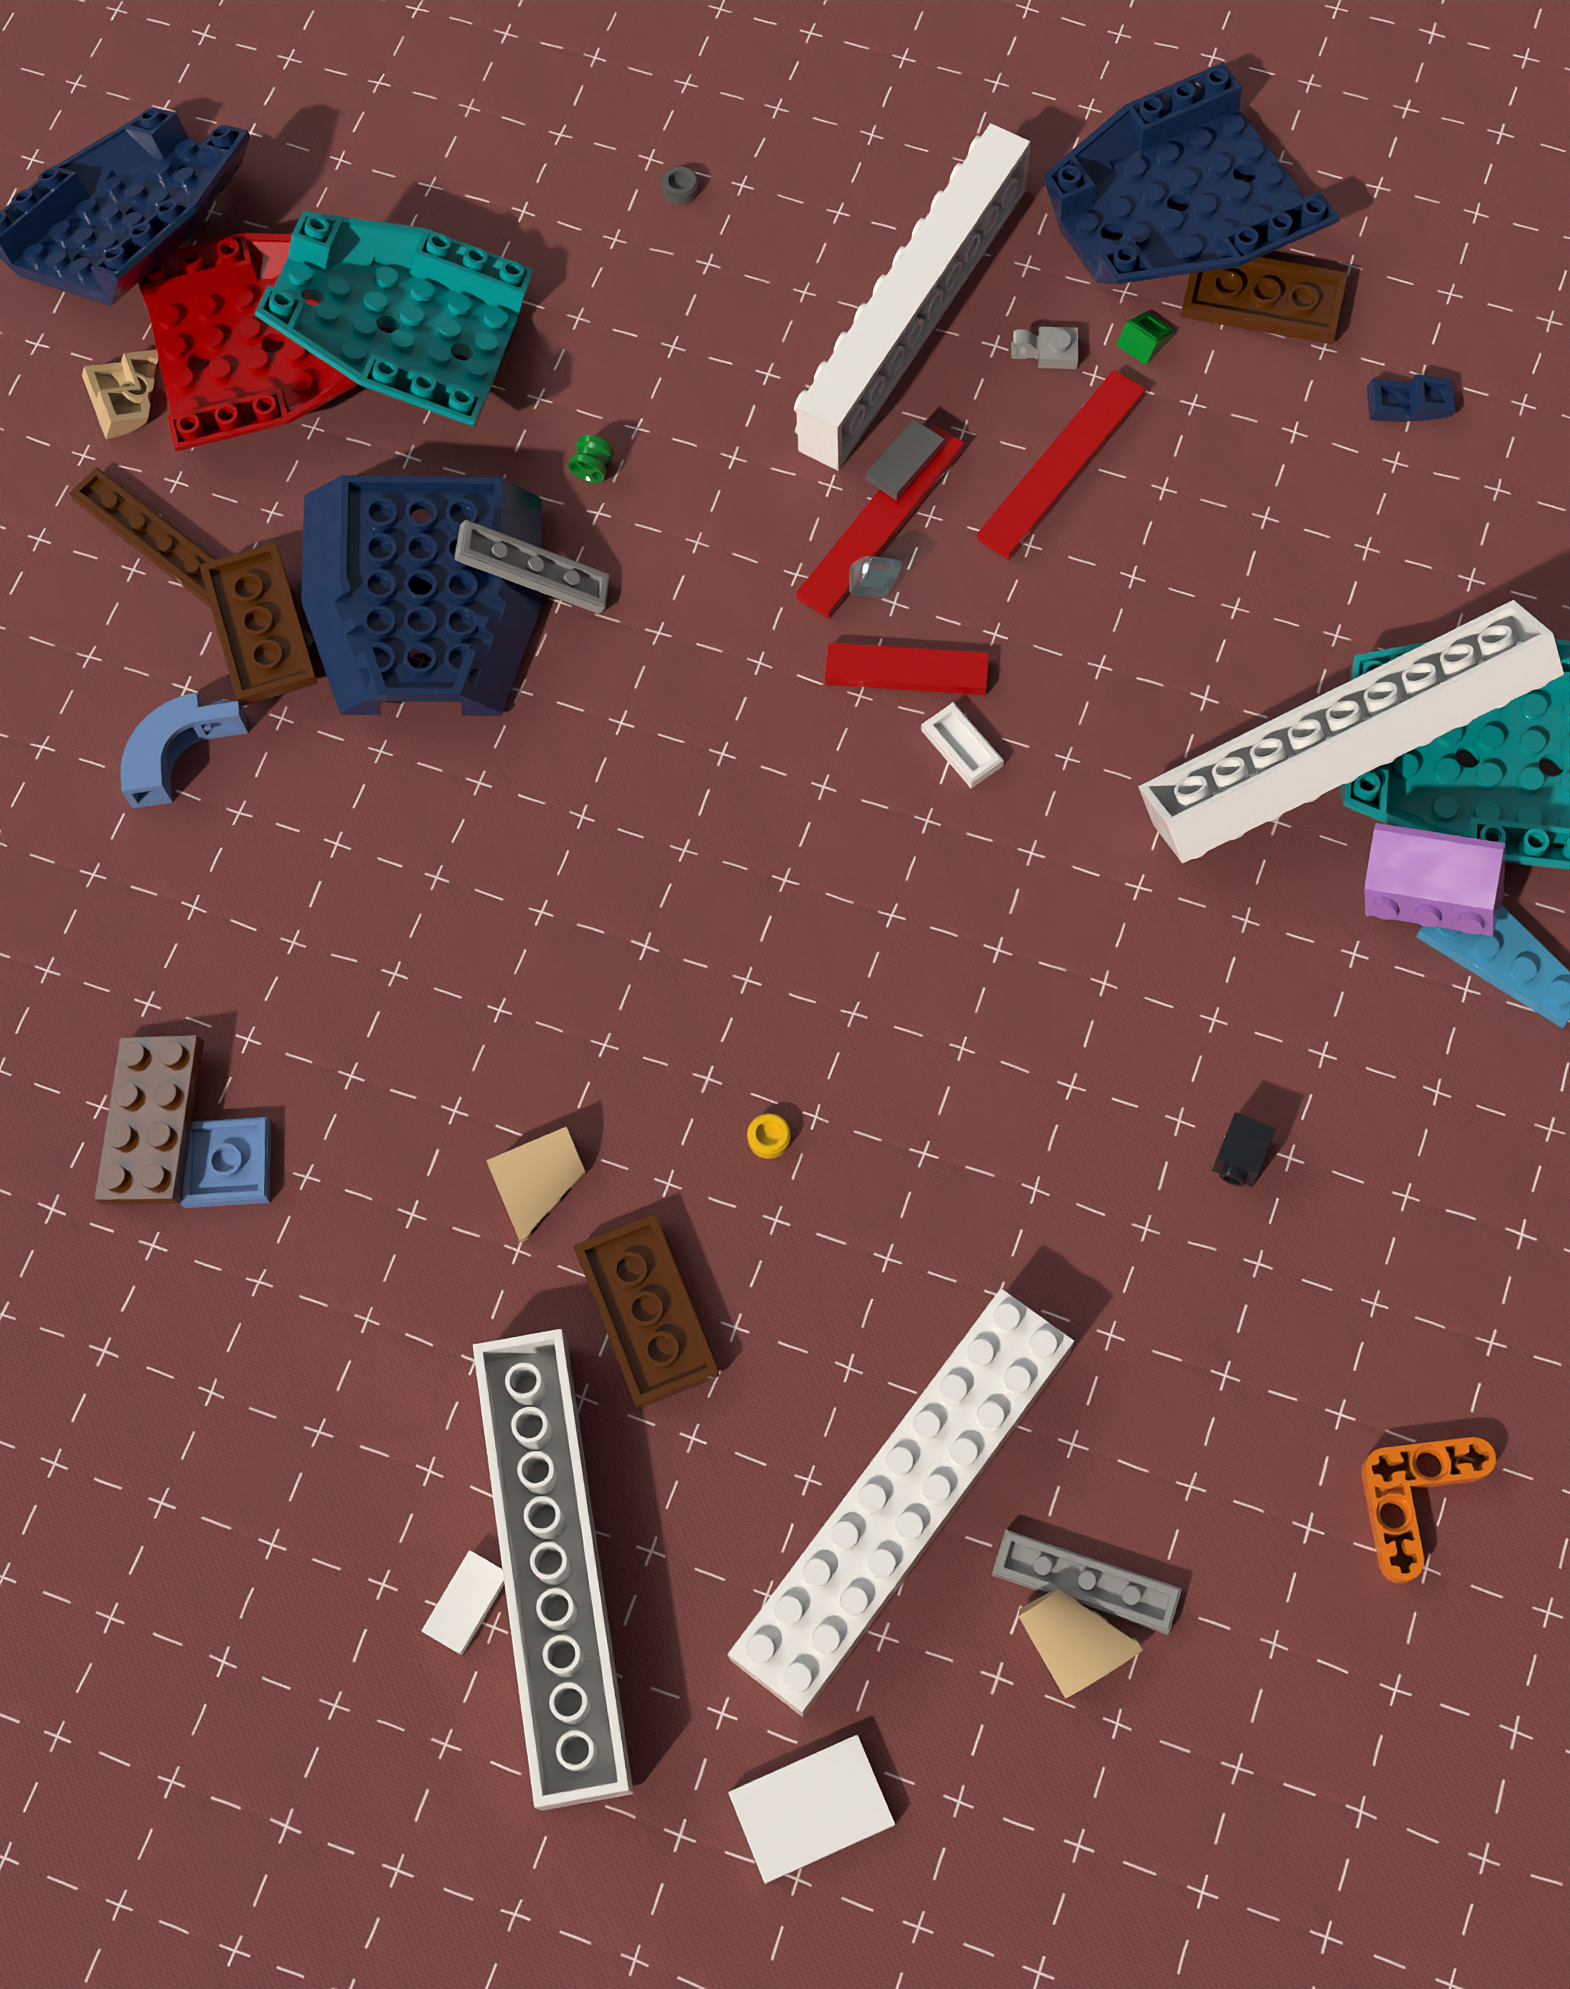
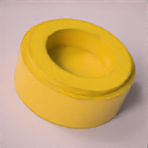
(769, 1136)

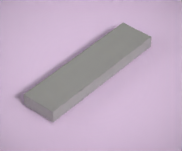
(532, 566)
(1088, 1580)

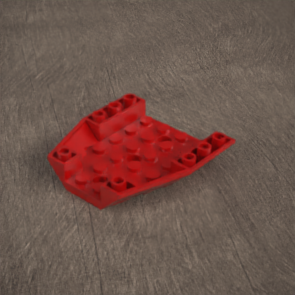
(205, 310)

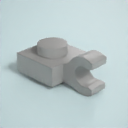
(1053, 347)

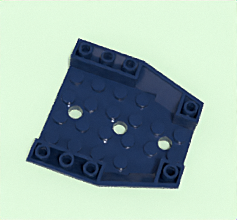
(1185, 151)
(118, 206)
(368, 623)

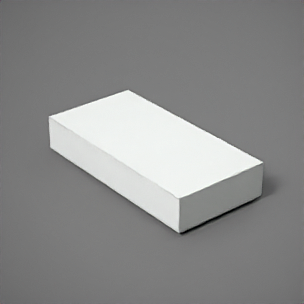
(962, 745)
(465, 1603)

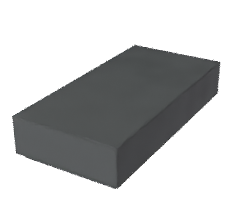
(904, 459)

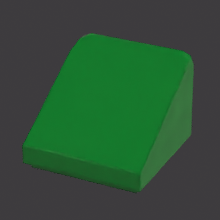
(1144, 337)

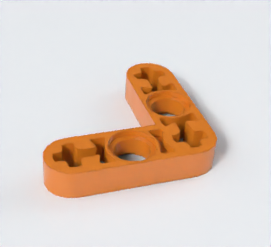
(1398, 1491)

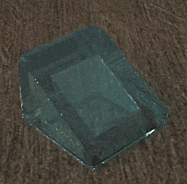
(873, 576)

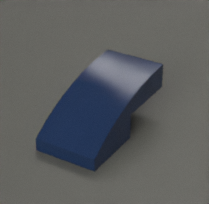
(1418, 400)

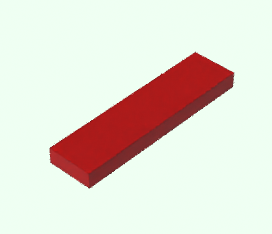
(906, 668)

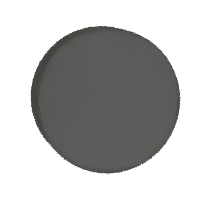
(680, 185)

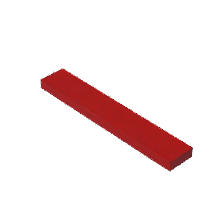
(1060, 464)
(873, 531)

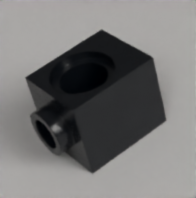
(1243, 1150)

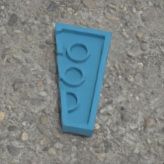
(1511, 962)

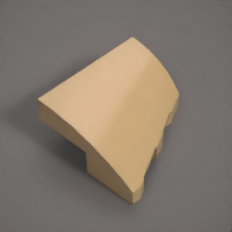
(122, 391)
(536, 1178)
(1075, 1641)

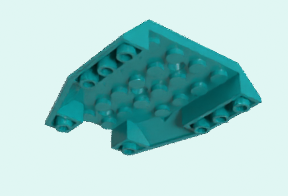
(405, 278)
(1498, 798)

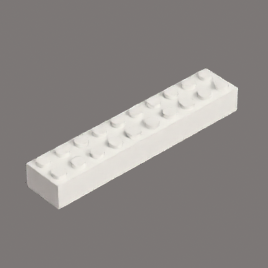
(911, 297)
(1351, 730)
(900, 1503)
(552, 1572)

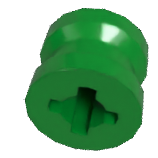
(590, 458)

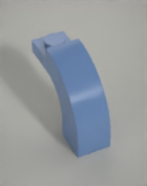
(164, 736)

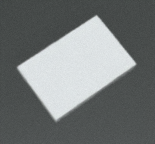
(811, 1809)

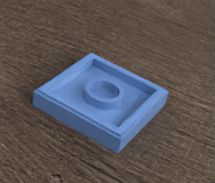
(228, 1163)

